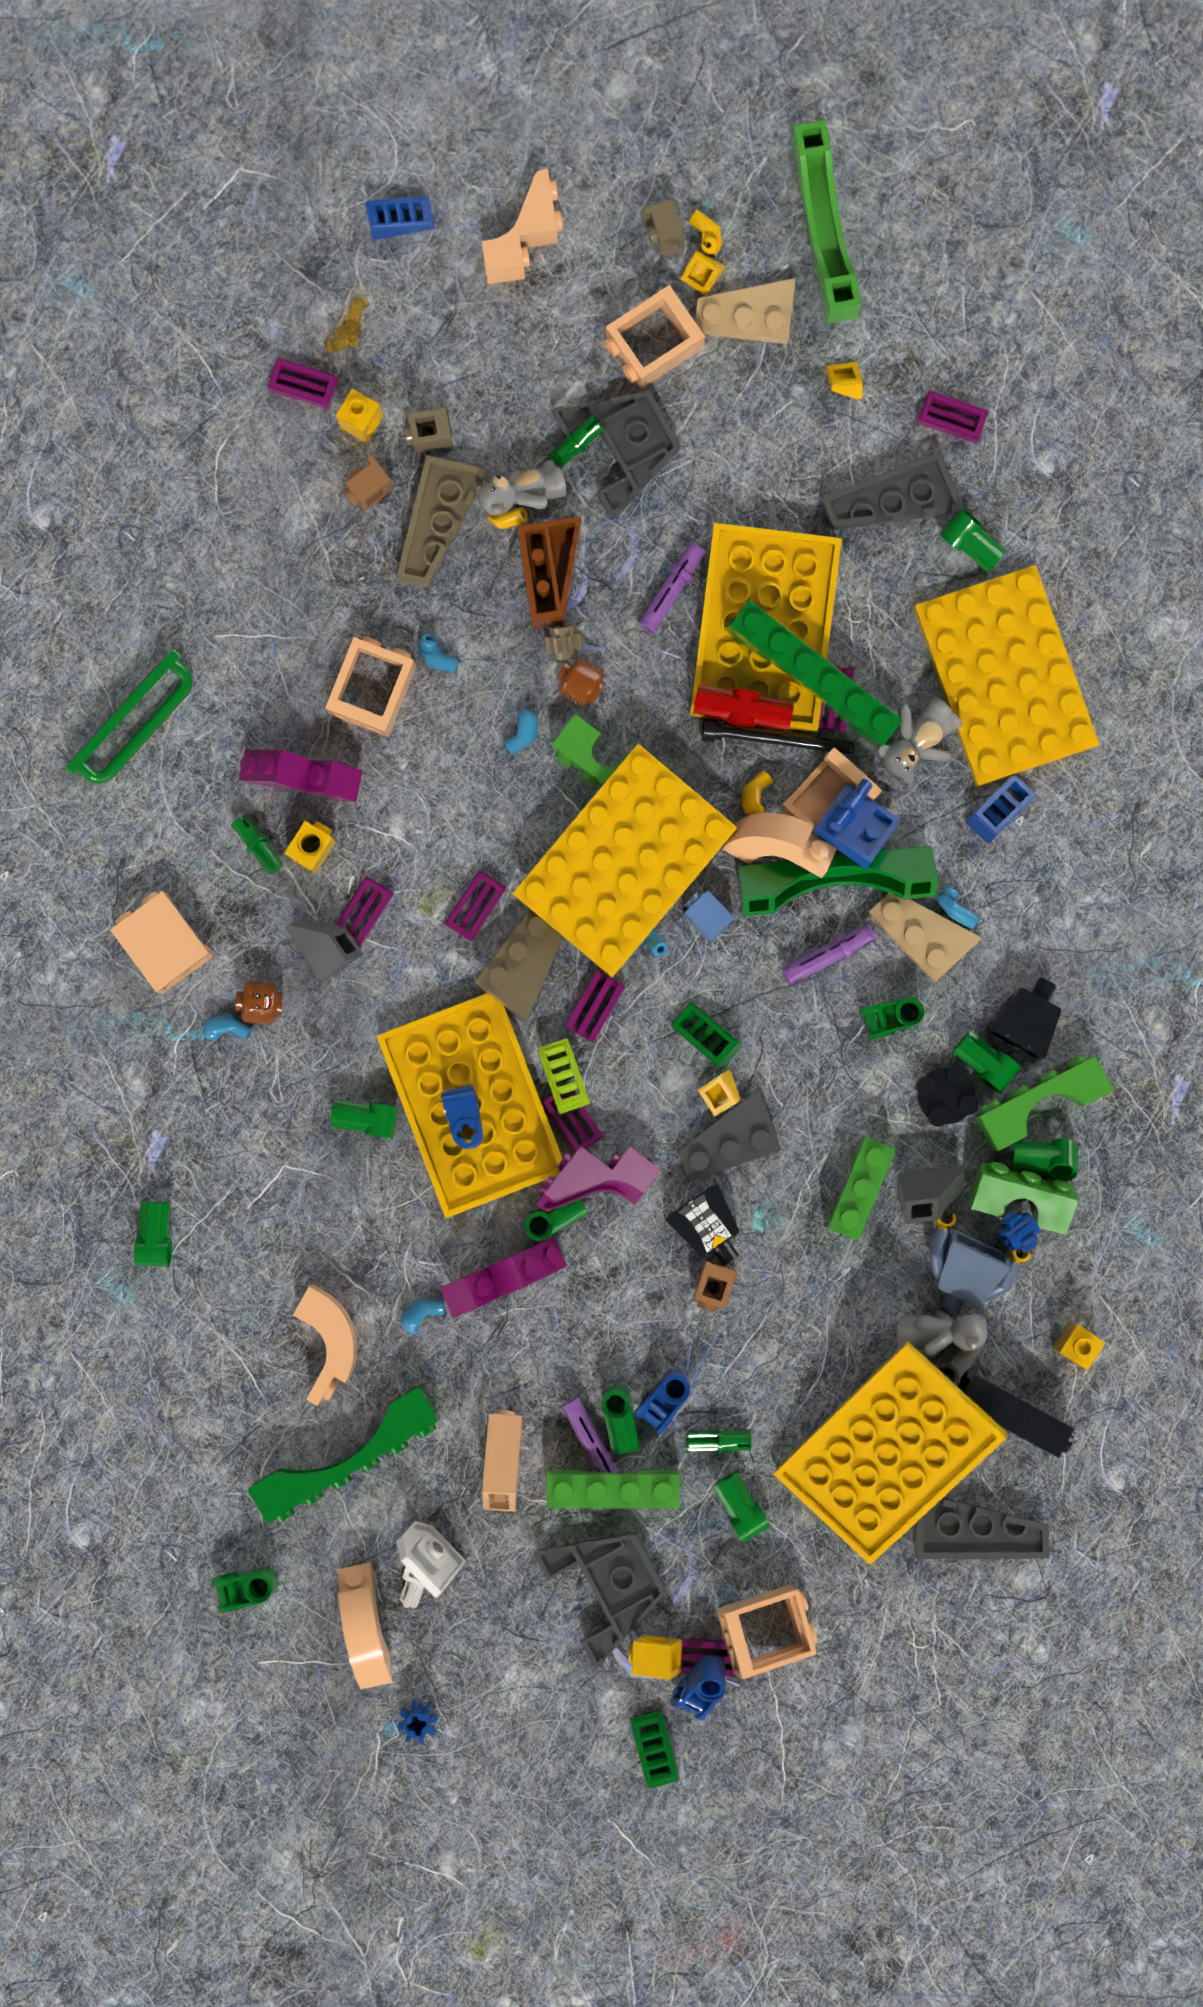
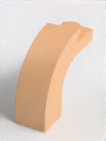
(339, 1335)
(362, 1627)

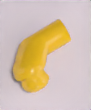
(709, 231)
(509, 519)
(752, 793)

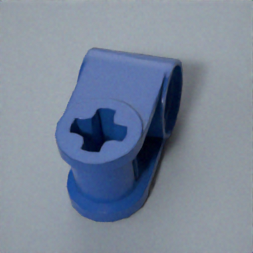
(463, 1110)
(663, 1402)
(701, 1687)

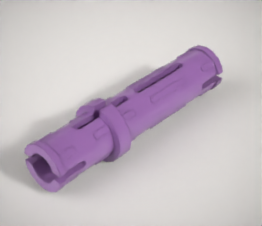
(679, 576)
(839, 948)
(585, 1431)

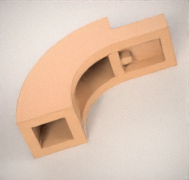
(781, 837)

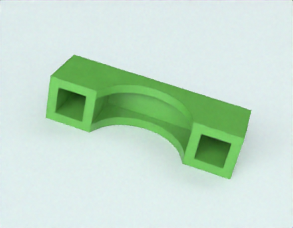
(1007, 1121)
(613, 1490)

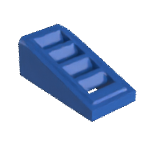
(398, 205)
(986, 823)

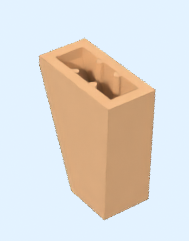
(502, 1461)

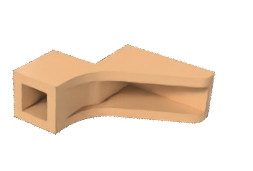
(535, 227)

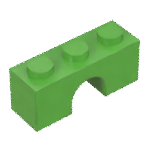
(575, 748)
(998, 1186)
(861, 1188)

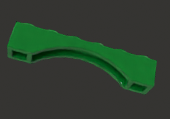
(791, 655)
(901, 872)
(287, 1488)

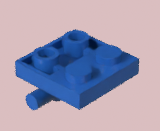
(857, 824)

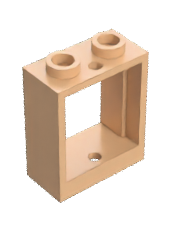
(681, 320)
(361, 717)
(735, 1640)

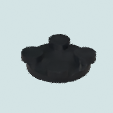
(946, 1096)

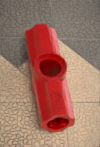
(743, 707)

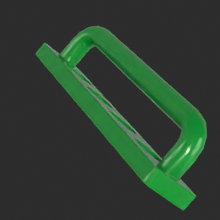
(169, 661)

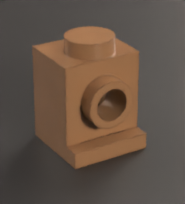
(367, 485)
(724, 1276)

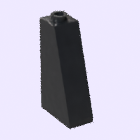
(1018, 1415)

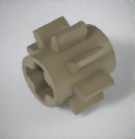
(563, 641)

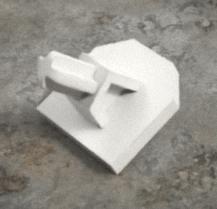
(428, 1562)

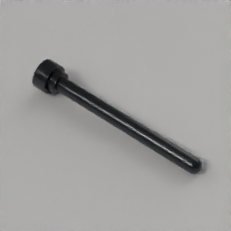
(715, 730)

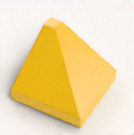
(702, 272)
(845, 379)
(720, 1093)

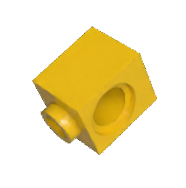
(359, 415)
(313, 860)
(1078, 1345)
(656, 1657)

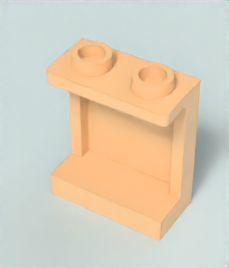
(823, 787)
(160, 942)

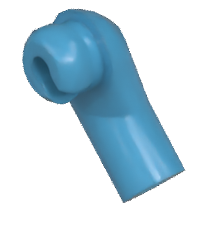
(433, 655)
(526, 731)
(954, 910)
(656, 943)
(224, 1023)
(418, 1311)

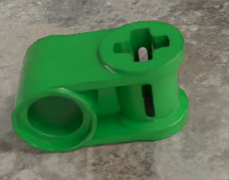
(889, 1017)
(238, 1589)

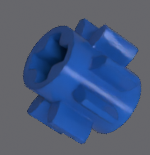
(1019, 1231)
(412, 1728)

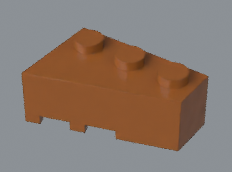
(549, 565)

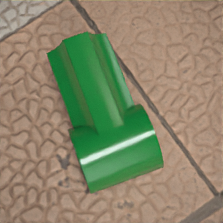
(966, 535)
(993, 1066)
(371, 1119)
(1056, 1159)
(556, 1218)
(153, 1244)
(620, 1422)
(743, 1512)

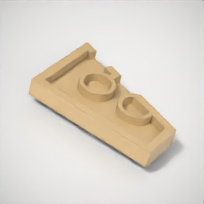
(749, 313)
(923, 935)

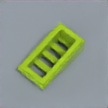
(558, 1056)

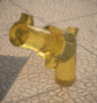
(350, 329)

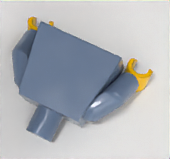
(970, 1268)

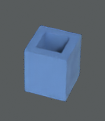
(707, 915)

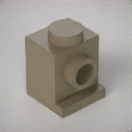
(664, 227)
(429, 420)

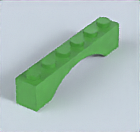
(830, 255)

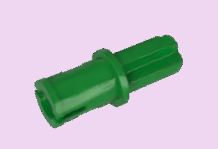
(576, 441)
(257, 844)
(718, 1440)

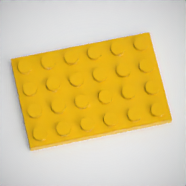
(791, 581)
(1006, 675)
(624, 860)
(460, 1049)
(890, 1453)

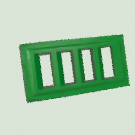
(727, 1053)
(663, 1777)

